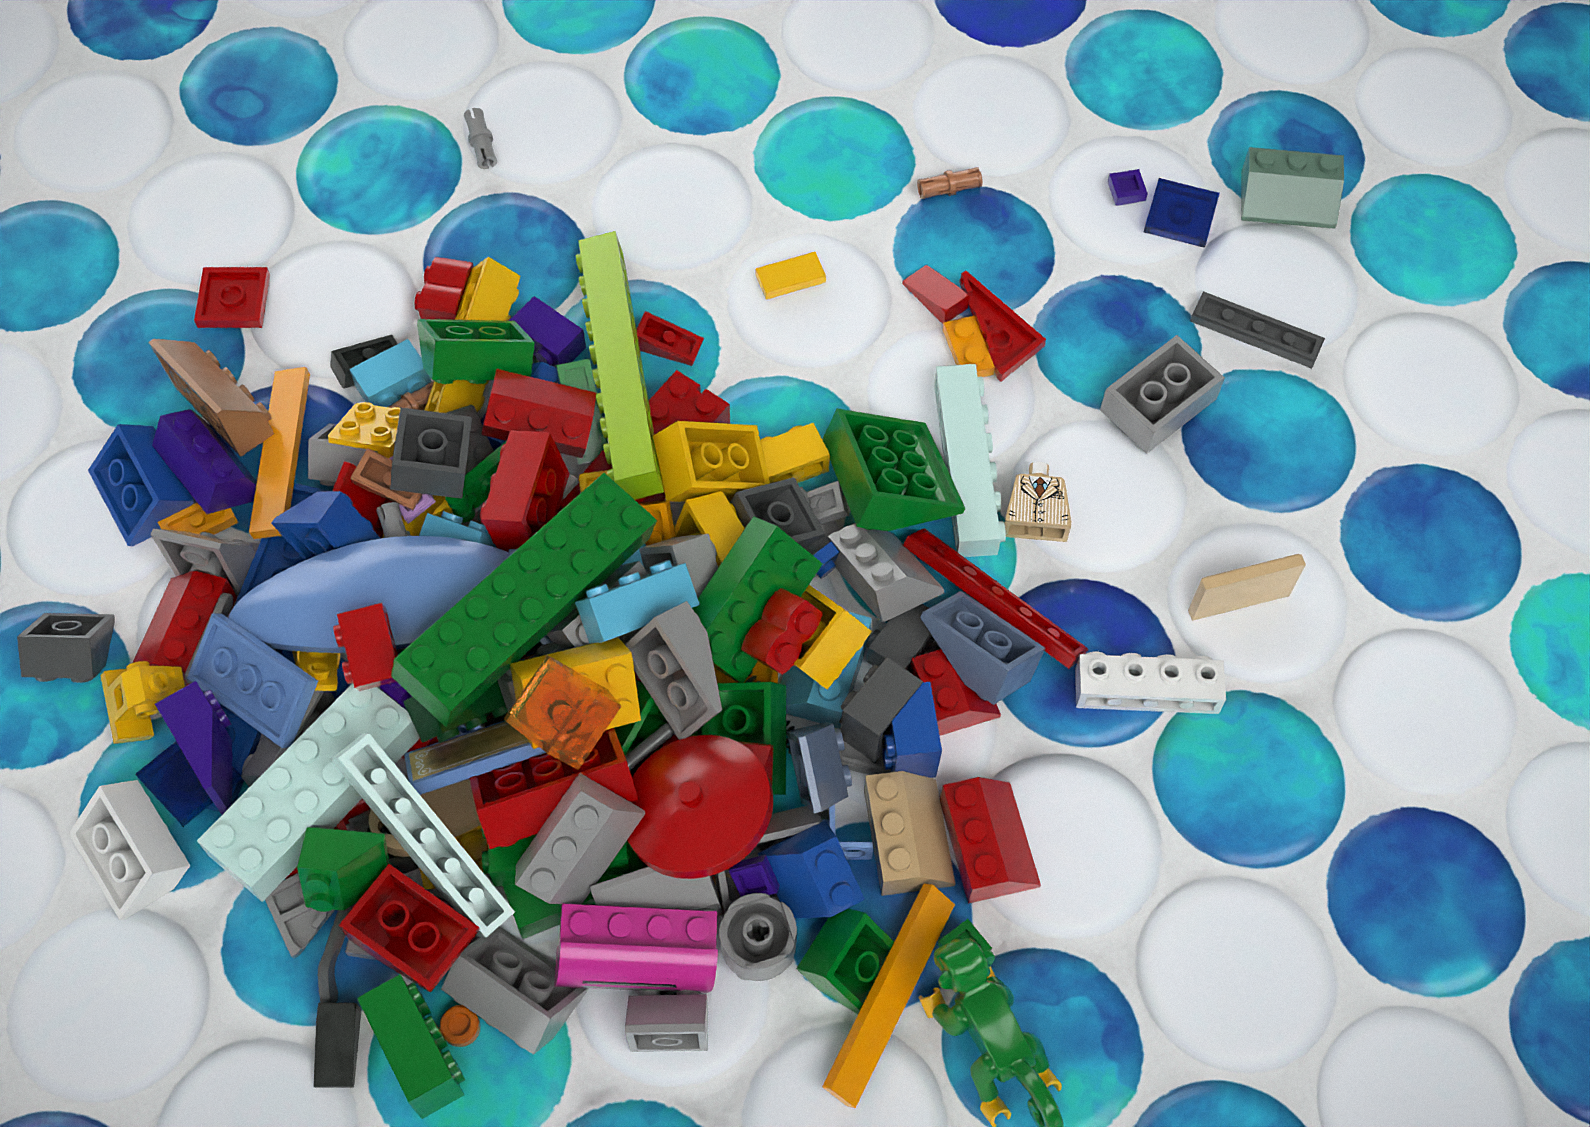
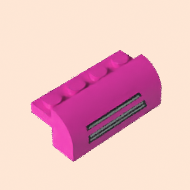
(636, 948)

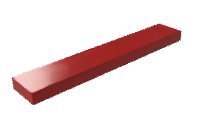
(995, 596)

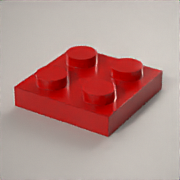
(232, 297)

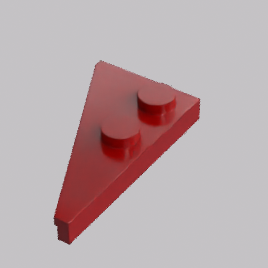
(1005, 333)

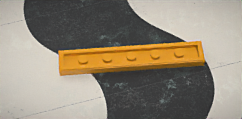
(280, 451)
(888, 996)

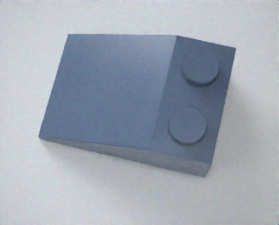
(982, 647)
(818, 765)

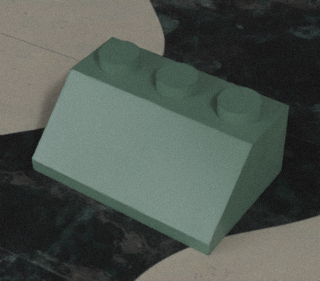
(1291, 187)

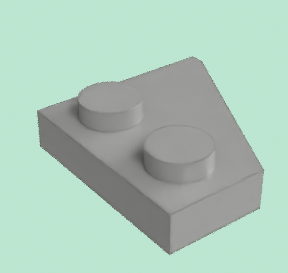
(294, 920)

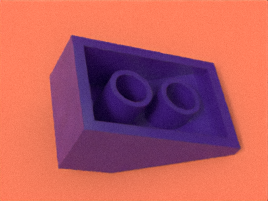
(201, 734)

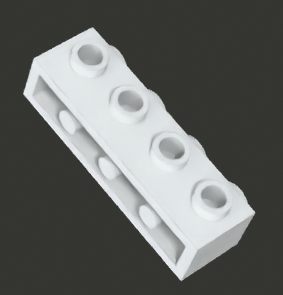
(1150, 683)

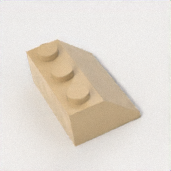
(907, 832)

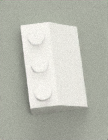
(128, 847)

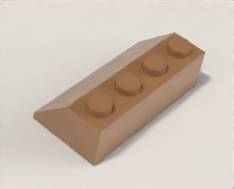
(214, 393)

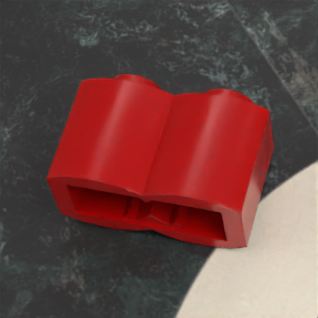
(443, 288)
(781, 631)

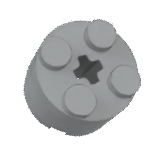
(773, 922)

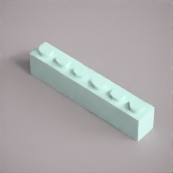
(967, 459)
(422, 834)

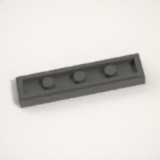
(1257, 329)

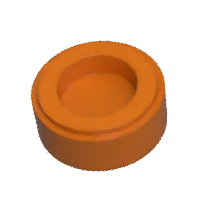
(459, 1026)

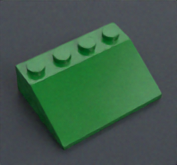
(889, 471)

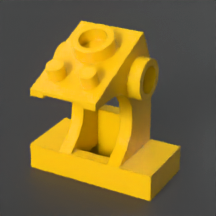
(141, 689)

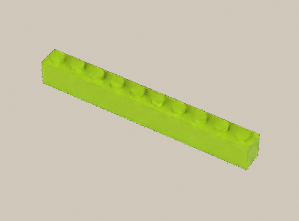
(618, 367)

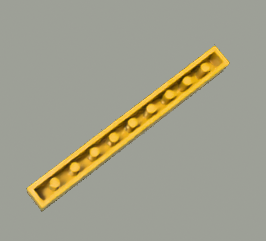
(486, 297)

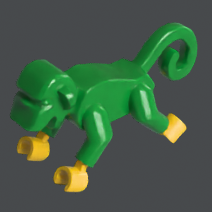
(986, 1013)

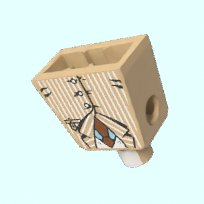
(1038, 506)

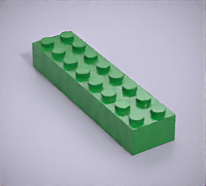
(522, 599)

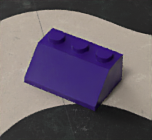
(203, 462)

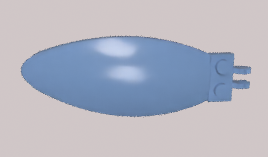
(407, 574)

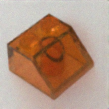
(563, 712)

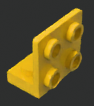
(368, 428)

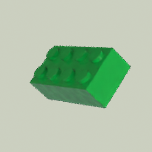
(742, 585)

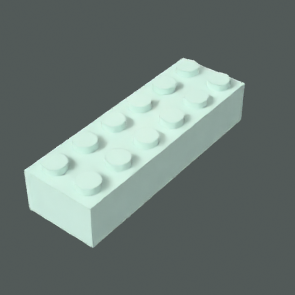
(303, 788)

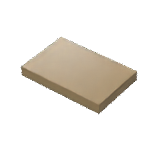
(1246, 586)

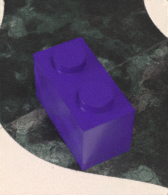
(554, 335)

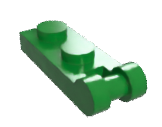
(475, 487)

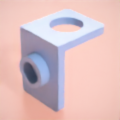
(865, 848)

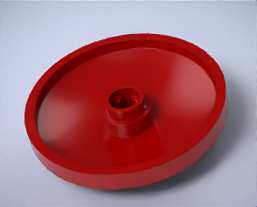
(702, 806)

